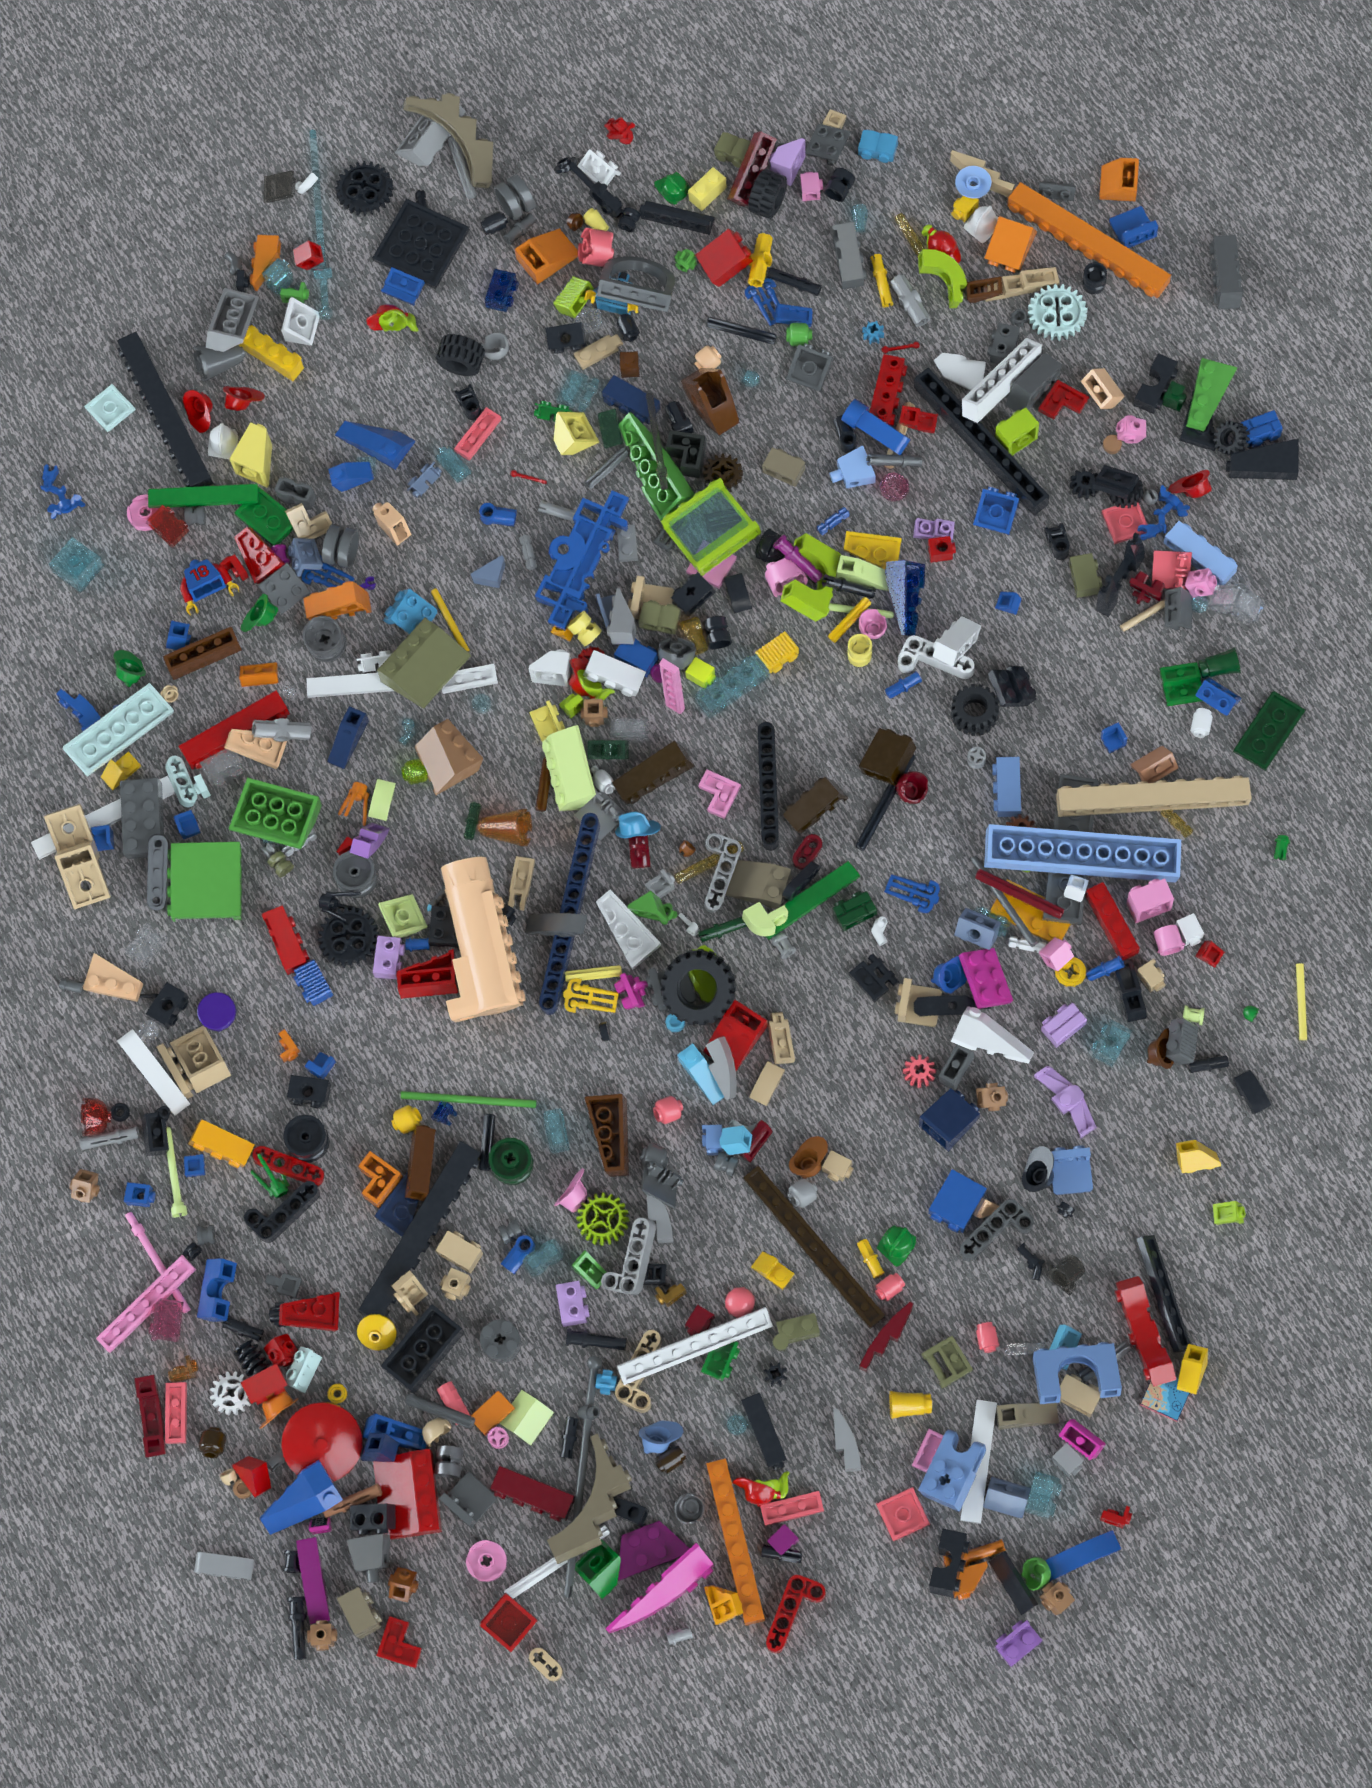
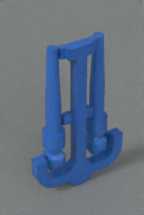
(768, 283)
(317, 579)
(933, 898)

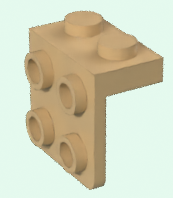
(644, 593)
(905, 1008)

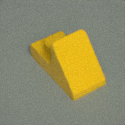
(120, 770)
(772, 1270)

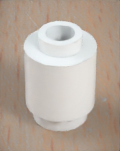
(1201, 722)

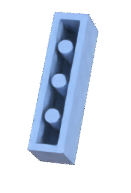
(1204, 555)

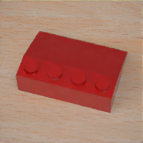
(413, 1489)

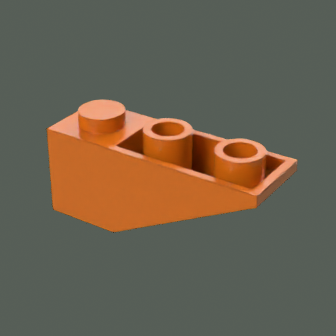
(266, 251)

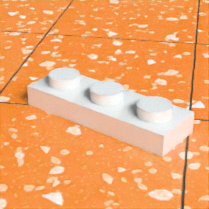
(471, 678)

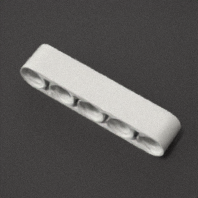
(153, 1072)

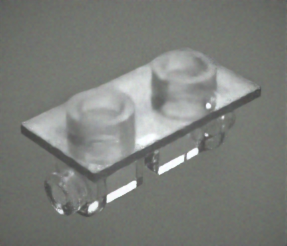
(148, 1032)

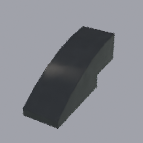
(1130, 992)

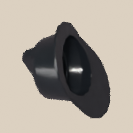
(765, 549)
(1038, 1170)

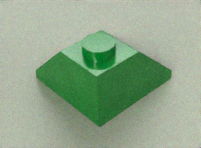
(600, 1569)

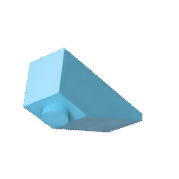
(699, 1071)

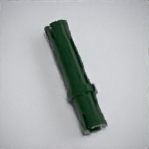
(721, 929)

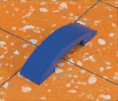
(1083, 1554)

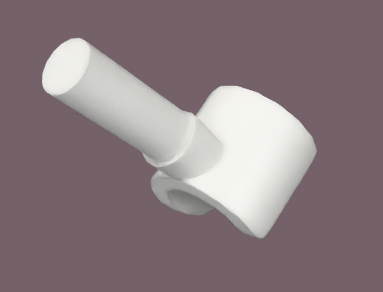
(693, 927)

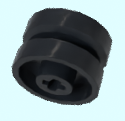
(295, 1138)

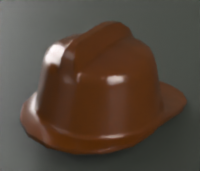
(1157, 1051)

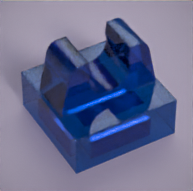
(442, 1112)

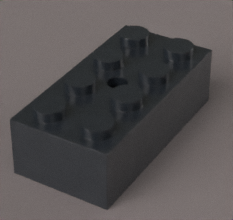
(431, 1331)

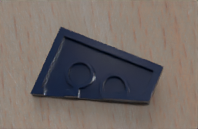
(397, 1209)

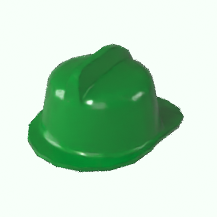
(672, 188)
(260, 614)
(128, 667)
(897, 1244)

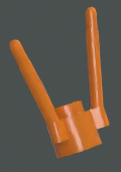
(357, 793)

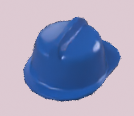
(949, 975)

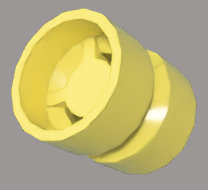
(582, 626)
(859, 650)

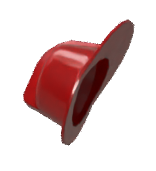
(240, 397)
(198, 409)
(1192, 485)

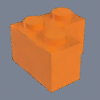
(383, 1177)

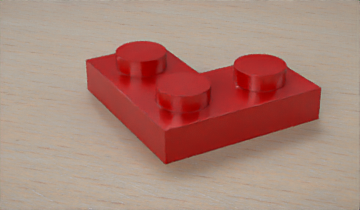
(1060, 396)
(393, 1646)

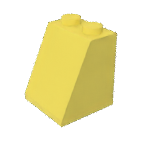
(253, 455)

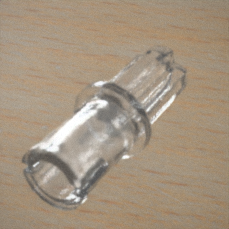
(1023, 1348)

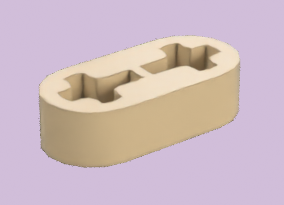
(542, 1668)

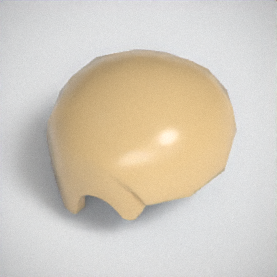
(434, 1429)

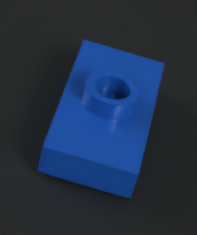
(793, 314)

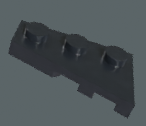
(1196, 437)

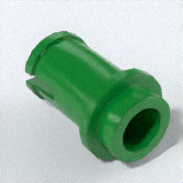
(1281, 847)

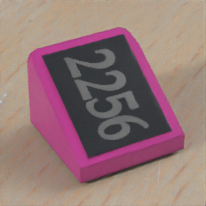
(320, 1525)

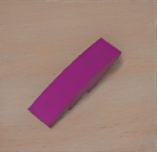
(313, 1580)

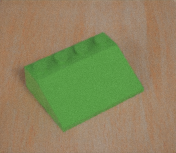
(275, 813)

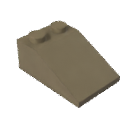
(759, 883)

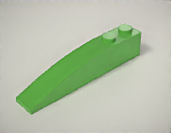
(643, 454)

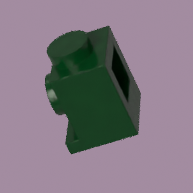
(1175, 396)

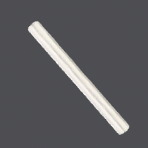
(541, 1572)

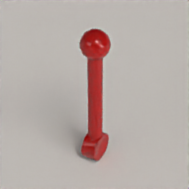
(885, 349)
(513, 473)

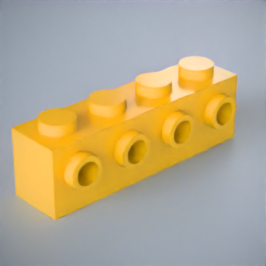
(272, 354)

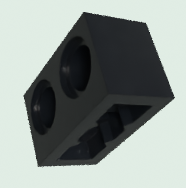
(372, 1514)

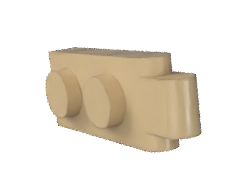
(598, 350)
(780, 1039)

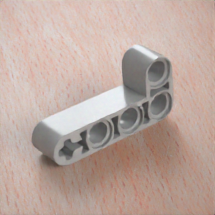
(725, 877)
(632, 1256)

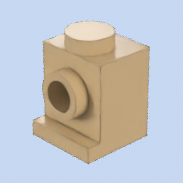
(1151, 976)

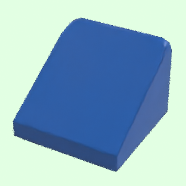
(1008, 602)

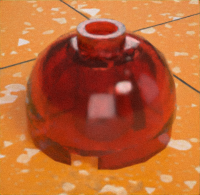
(94, 1116)

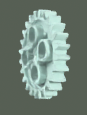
(1074, 311)

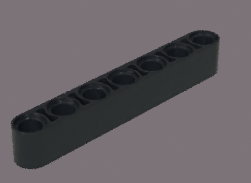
(766, 777)

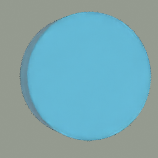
(673, 1024)

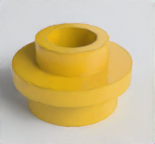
(337, 1400)

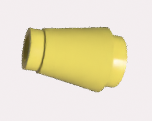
(595, 220)

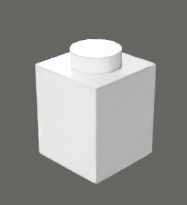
(1190, 930)

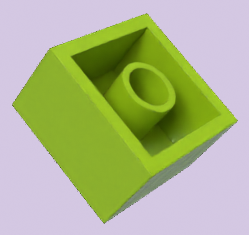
(1017, 431)

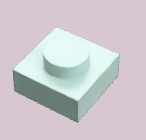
(201, 787)

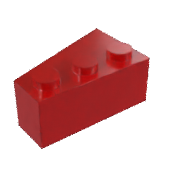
(285, 939)

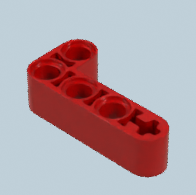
(790, 1615)

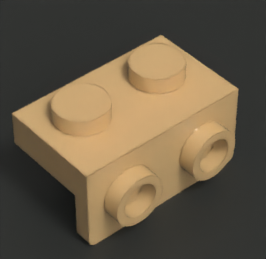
(409, 1292)

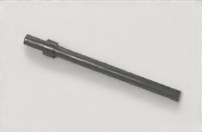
(1007, 906)

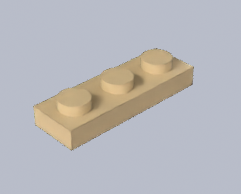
(176, 1070)

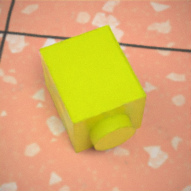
(700, 673)

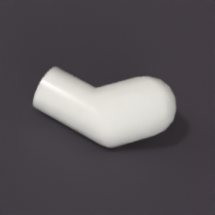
(307, 184)
(878, 929)

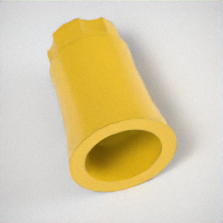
(909, 1404)

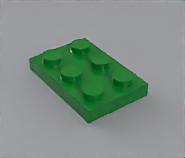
(266, 518)

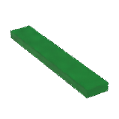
(203, 496)
(818, 894)

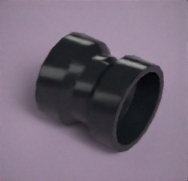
(629, 218)

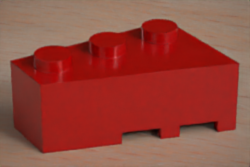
(428, 978)

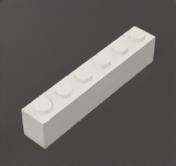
(1000, 380)

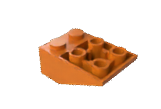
(545, 254)

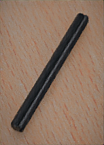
(878, 813)

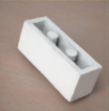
(956, 640)
(614, 674)

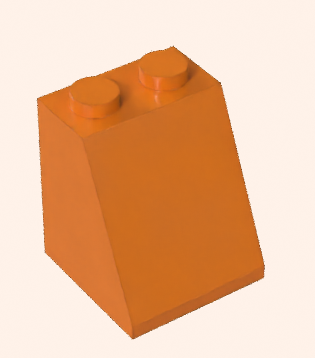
(1010, 244)

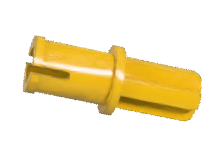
(870, 1258)

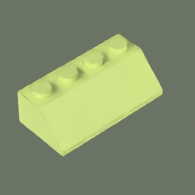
(568, 769)

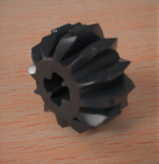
(1083, 489)

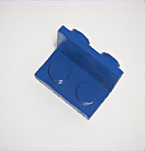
(1133, 227)

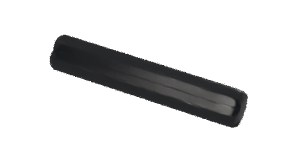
(487, 1141)

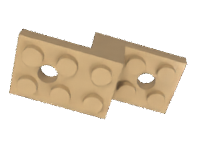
(77, 856)

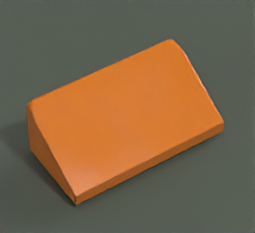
(258, 674)
(492, 1412)

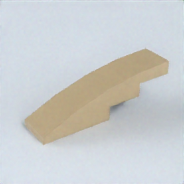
(999, 186)
(1026, 282)

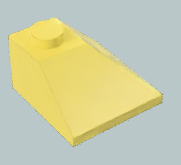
(573, 433)

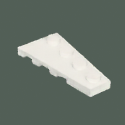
(631, 935)

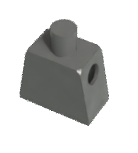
(370, 1555)

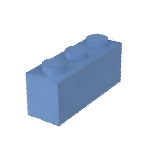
(1007, 786)

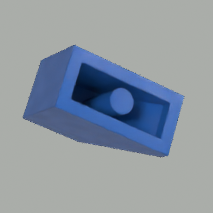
(350, 475)

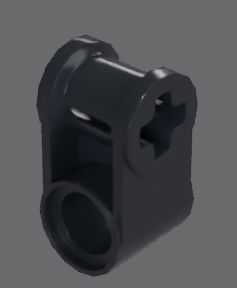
(468, 400)
(1057, 538)

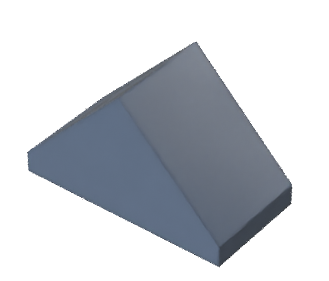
(490, 574)

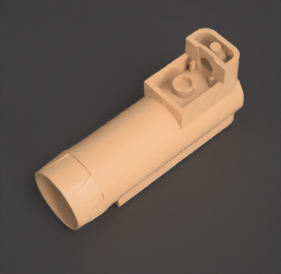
(486, 964)

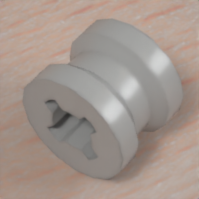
(976, 753)

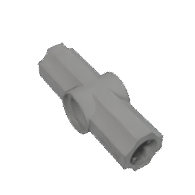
(910, 300)
(281, 730)

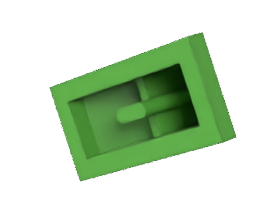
(649, 907)
(589, 1269)

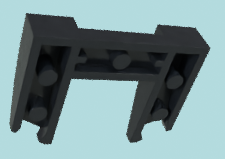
(1132, 559)

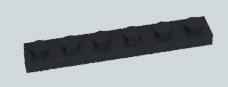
(1164, 1293)

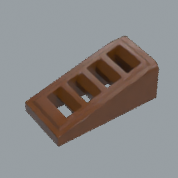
(978, 284)

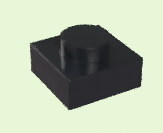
(242, 281)

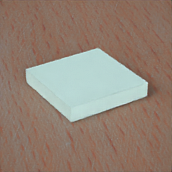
(109, 408)

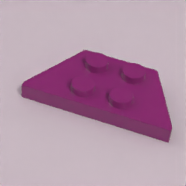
(648, 1548)

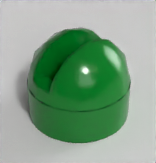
(1250, 1013)

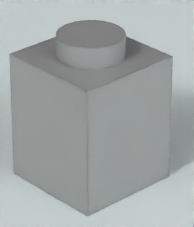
(1068, 1460)

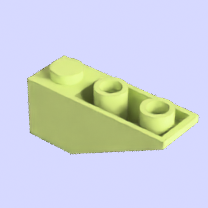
(862, 572)

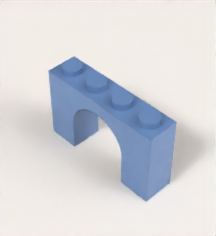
(1098, 1357)

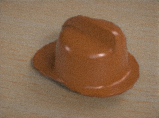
(808, 1157)

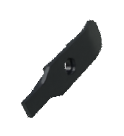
(939, 1005)

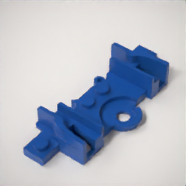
(582, 558)

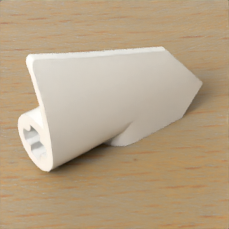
(960, 369)

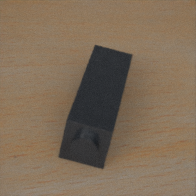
(764, 1432)

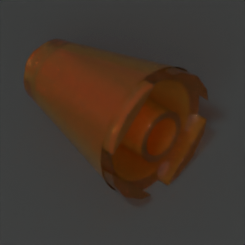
(507, 827)

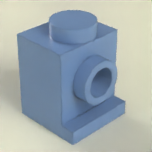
(712, 1139)

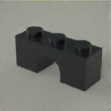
(1150, 397)
(946, 1580)

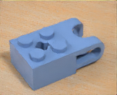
(952, 1466)

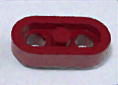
(806, 852)

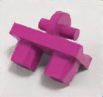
(634, 988)

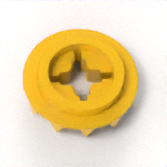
(1078, 968)

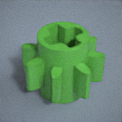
(685, 260)

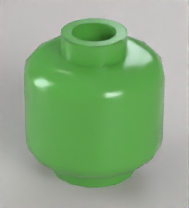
(798, 334)

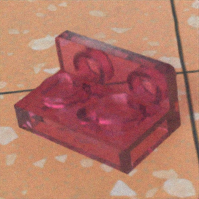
(166, 1320)

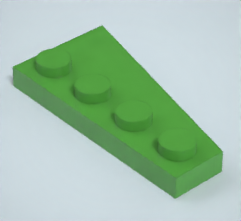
(1209, 388)

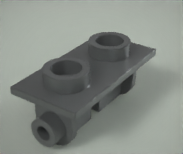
(1057, 191)

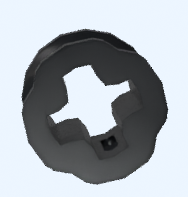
(291, 1562)

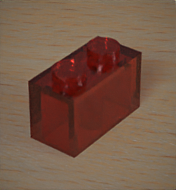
(168, 526)

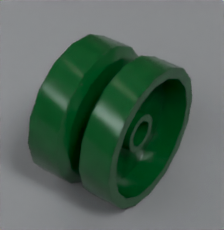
(503, 1153)

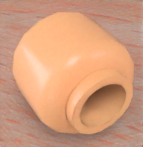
(708, 358)

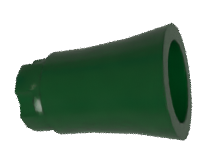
(1220, 664)

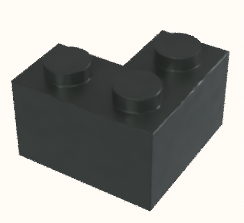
(689, 448)

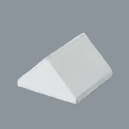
(300, 323)

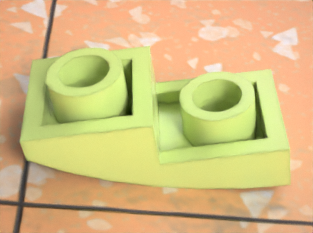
(381, 799)

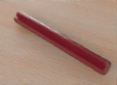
(1019, 893)

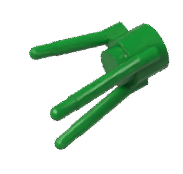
(278, 1187)

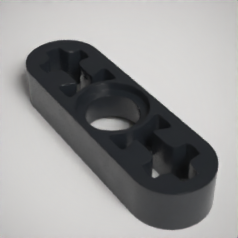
(801, 881)

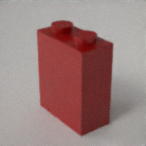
(724, 257)

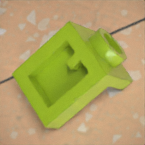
(572, 705)
(1228, 1213)

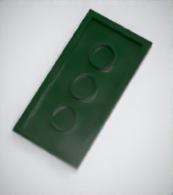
(1269, 730)

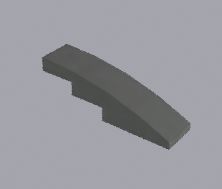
(556, 924)

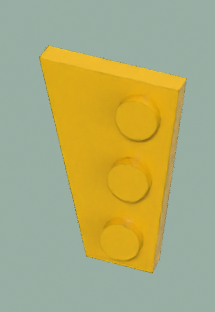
(873, 548)

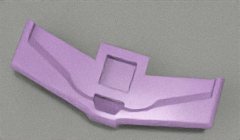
(1068, 1098)

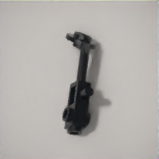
(609, 204)

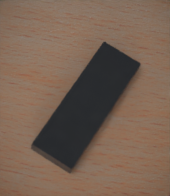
(1013, 1583)

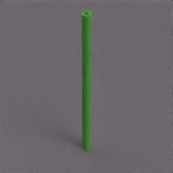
(468, 1099)

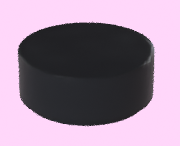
(604, 1031)

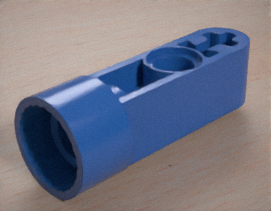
(858, 416)

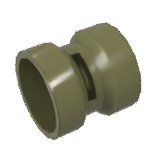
(280, 864)

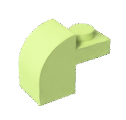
(763, 923)

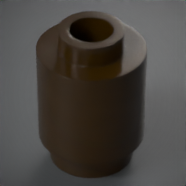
(670, 1459)

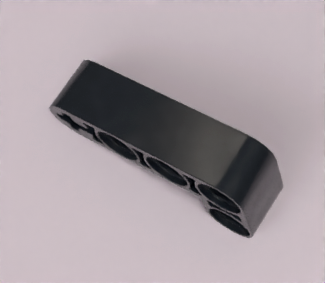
(284, 1209)

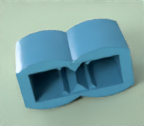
(878, 146)

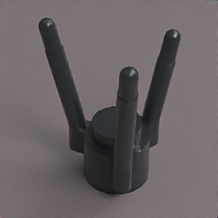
(328, 903)

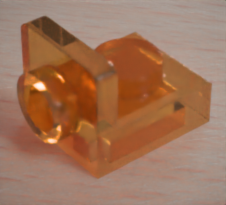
(183, 1373)

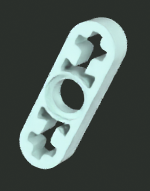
(180, 789)

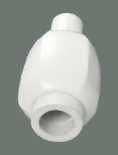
(602, 780)

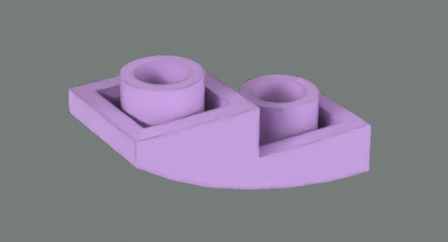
(933, 529)

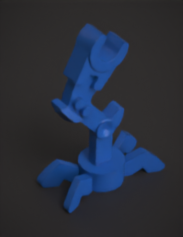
(1172, 502)
(65, 505)

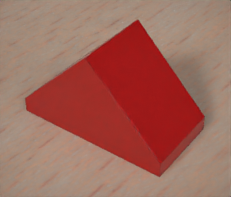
(253, 1474)

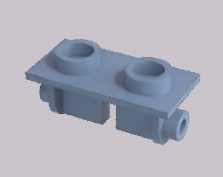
(418, 484)

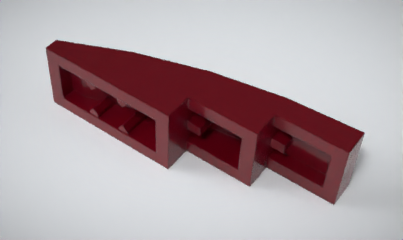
(890, 1331)

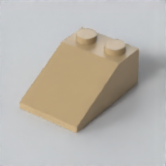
(200, 1059)

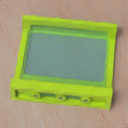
(710, 527)

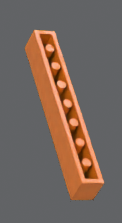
(735, 1541)

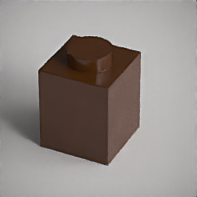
(629, 364)

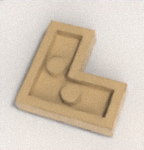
(307, 527)

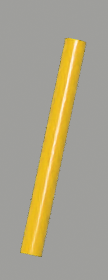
(451, 623)

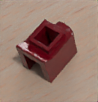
(699, 1320)

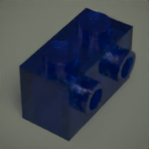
(501, 290)

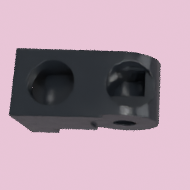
(631, 1511)

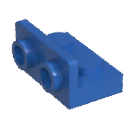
(1217, 696)

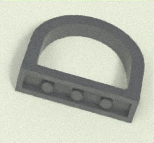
(634, 293)

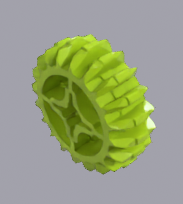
(609, 1214)

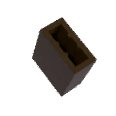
(887, 756)

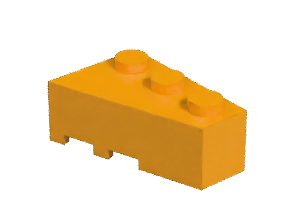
(221, 1144)

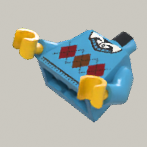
(611, 305)

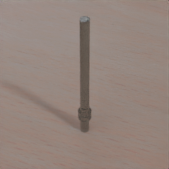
(661, 470)

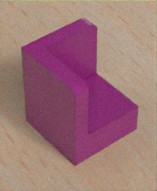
(783, 1540)

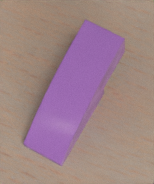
(369, 840)

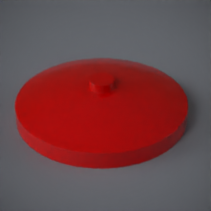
(324, 1434)

